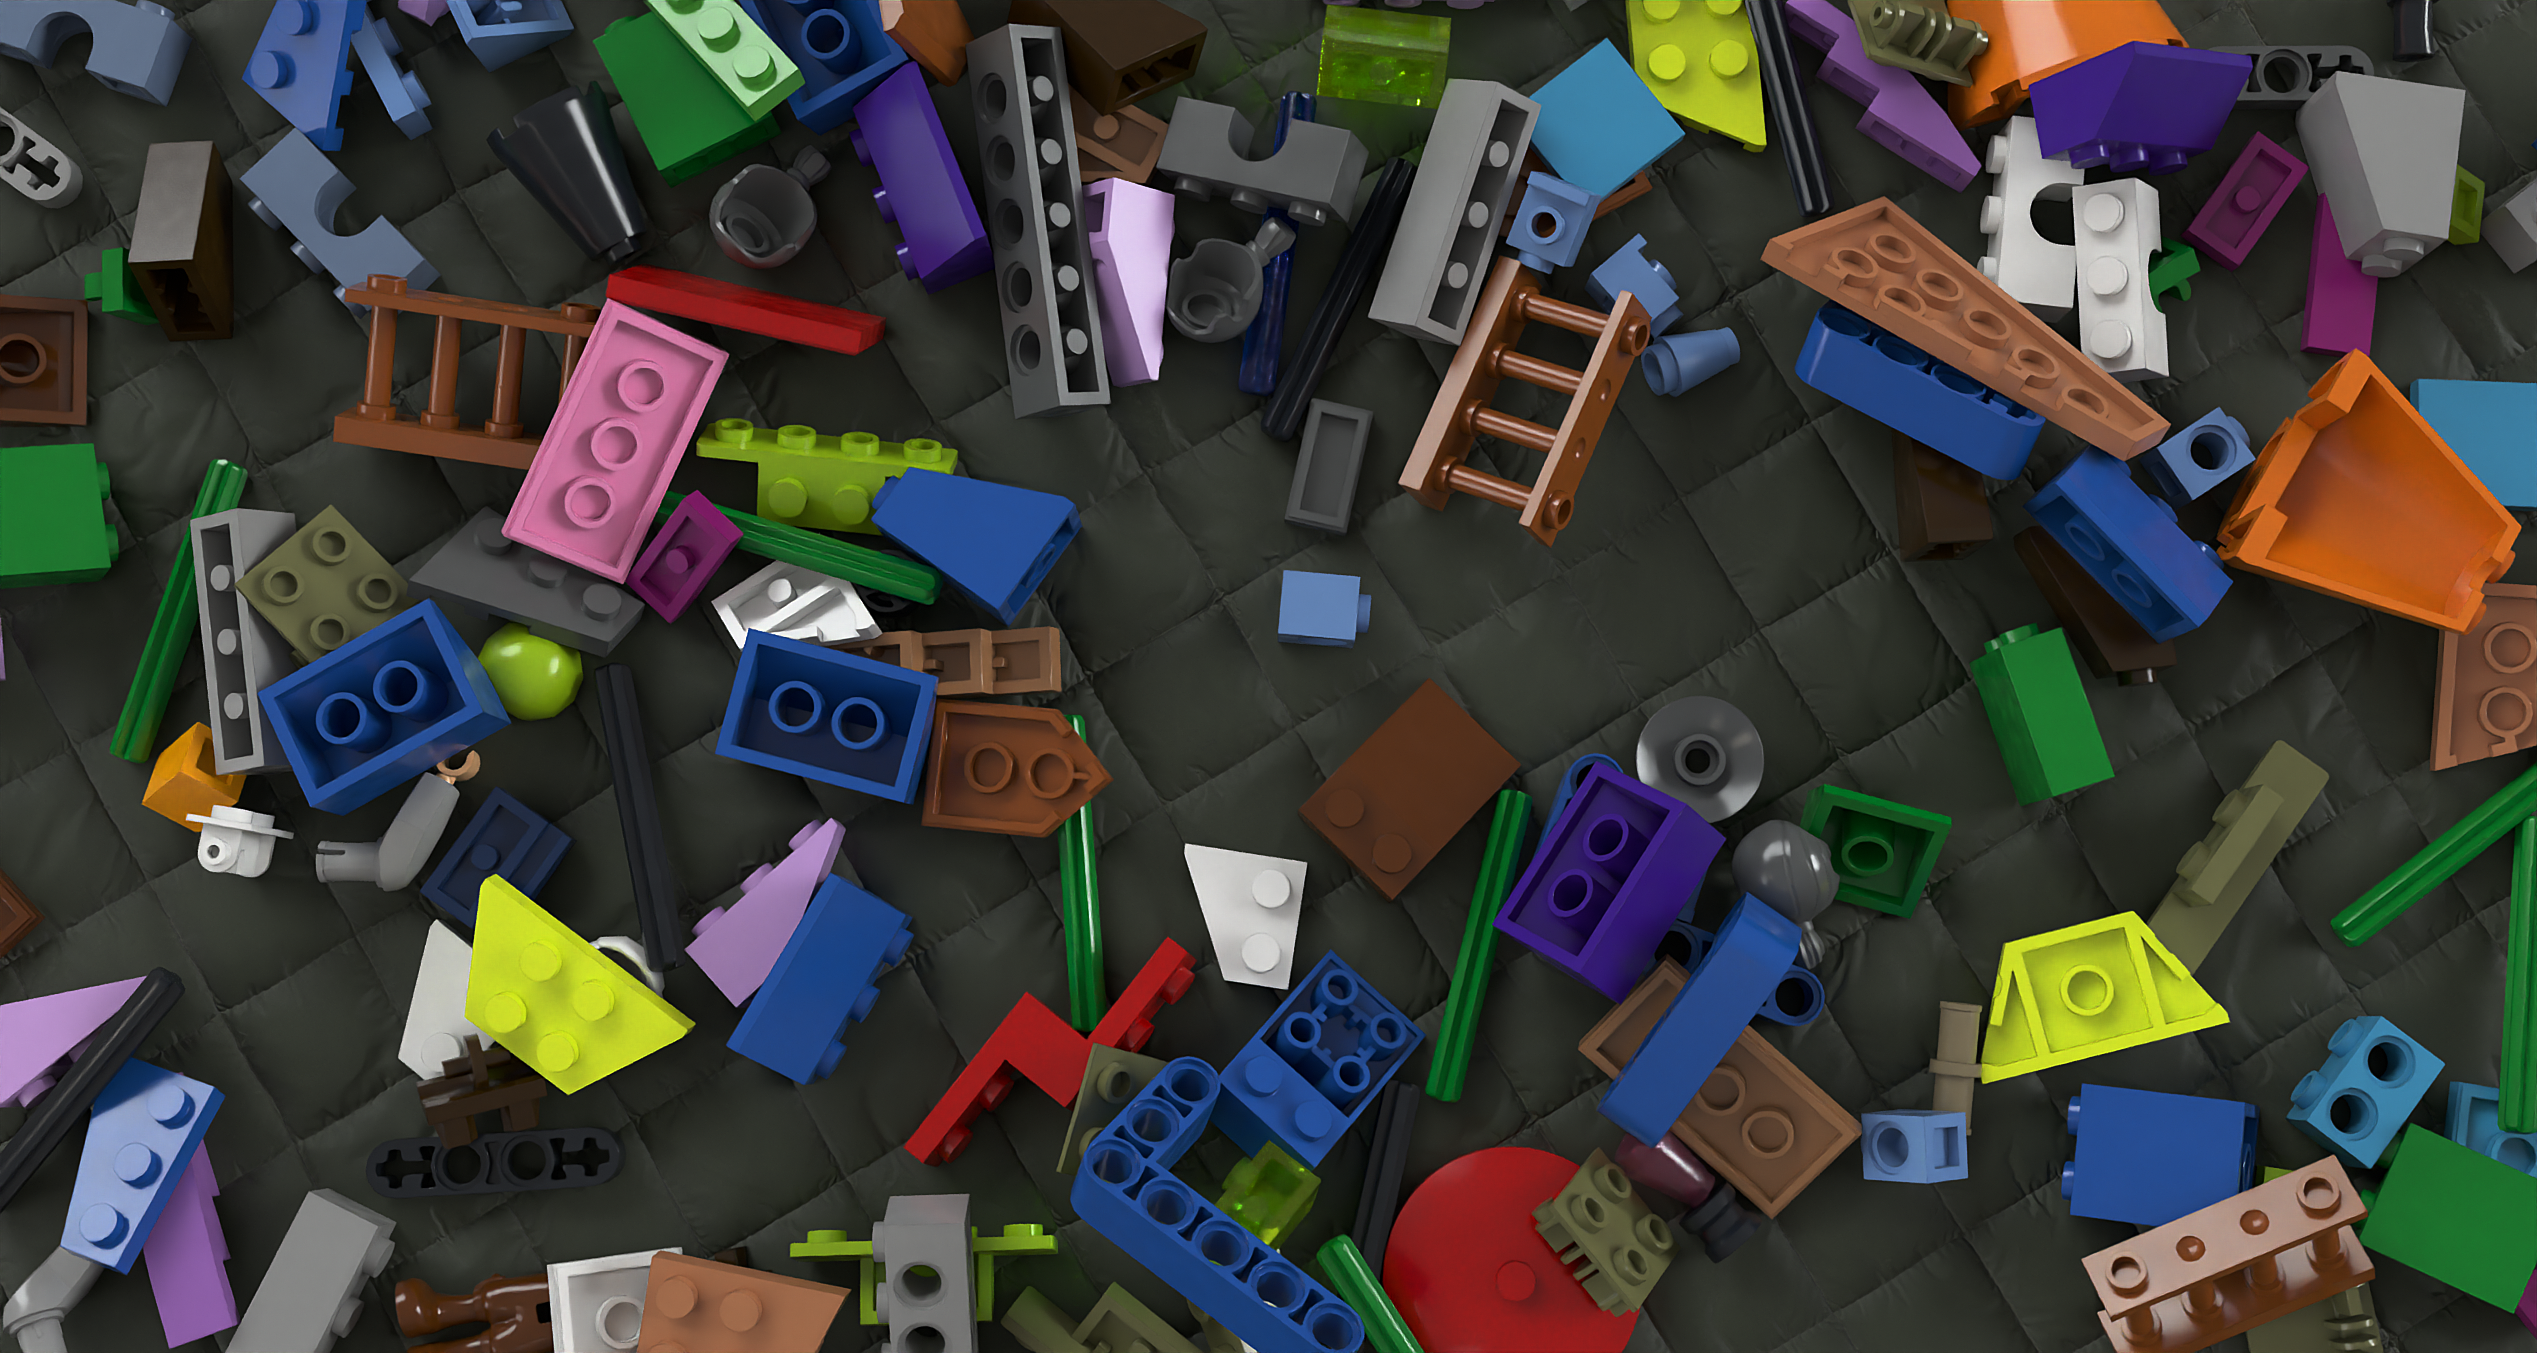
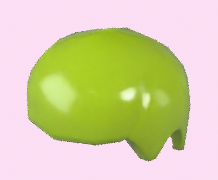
(531, 673)

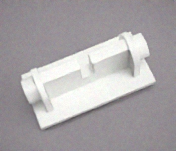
(237, 841)

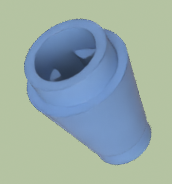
(1687, 359)

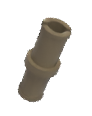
(1956, 1059)

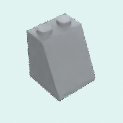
(2385, 165)

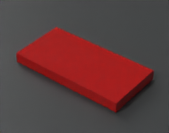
(746, 308)

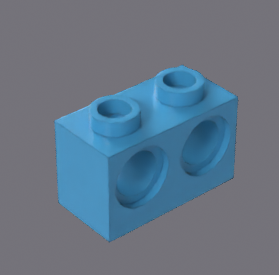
(2375, 1104)

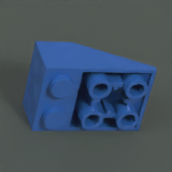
(1313, 1065)

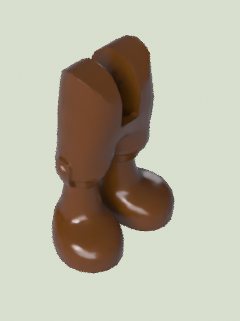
(503, 1302)

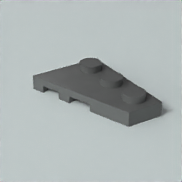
(528, 587)

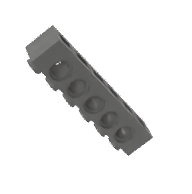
(1037, 222)

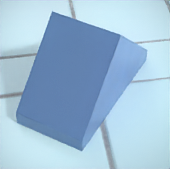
(509, 28)

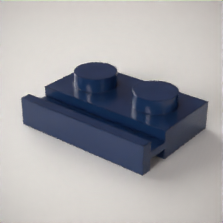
(499, 840)

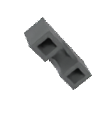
(1309, 177)

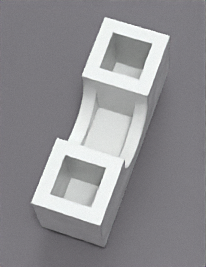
(2113, 243)
(2018, 258)

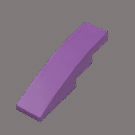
(1899, 108)
(188, 1256)

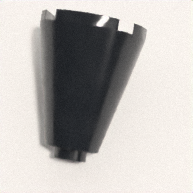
(576, 171)

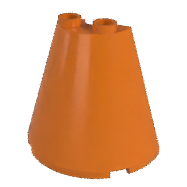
(2039, 40)
(2370, 507)

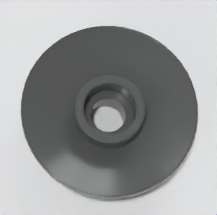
(1717, 731)

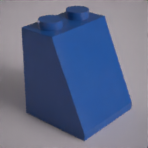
(978, 534)
(2156, 1154)

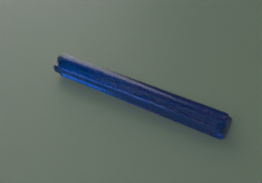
(1266, 331)

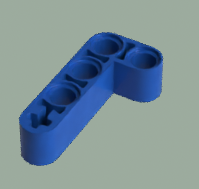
(1916, 393)
(1703, 1020)

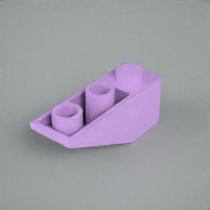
(1130, 255)
(746, 941)
(49, 1034)

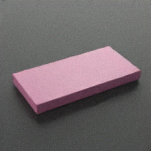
(615, 442)

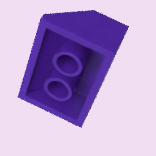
(2138, 107)
(920, 183)
(1609, 881)

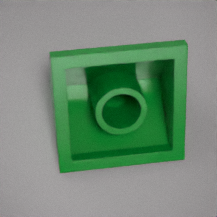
(1876, 846)

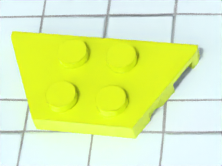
(1700, 64)
(559, 996)
(2087, 996)

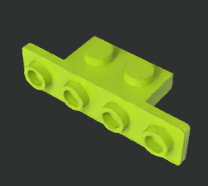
(820, 477)
(833, 1246)

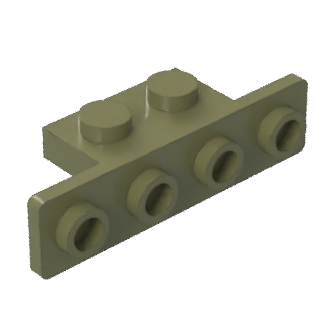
(2236, 852)
(1112, 1326)

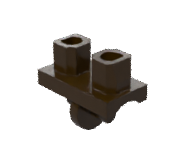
(480, 1084)

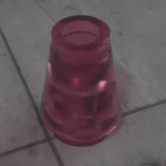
(1666, 1168)

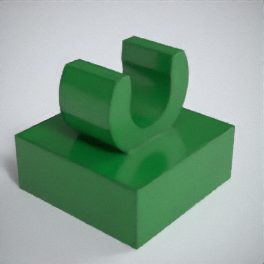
(2171, 269)
(118, 289)

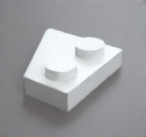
(796, 606)
(1249, 911)
(438, 1004)

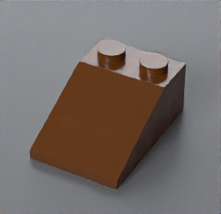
(43, 361)
(1408, 789)

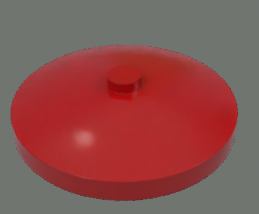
(1478, 1272)

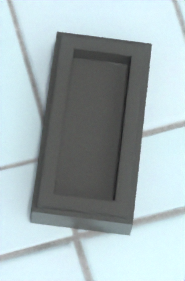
(1328, 467)

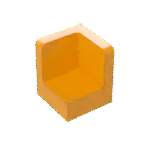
(188, 781)

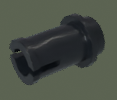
(2413, 30)

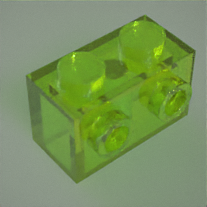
(1383, 56)
(1269, 1194)

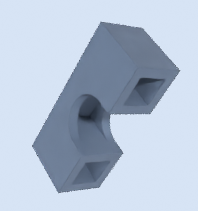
(132, 50)
(302, 191)

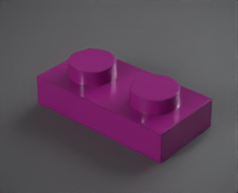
(2244, 201)
(683, 556)

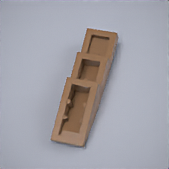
(972, 660)

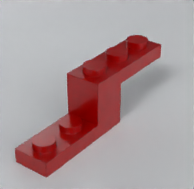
(1048, 1053)

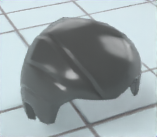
(766, 212)
(1221, 283)
(1791, 875)

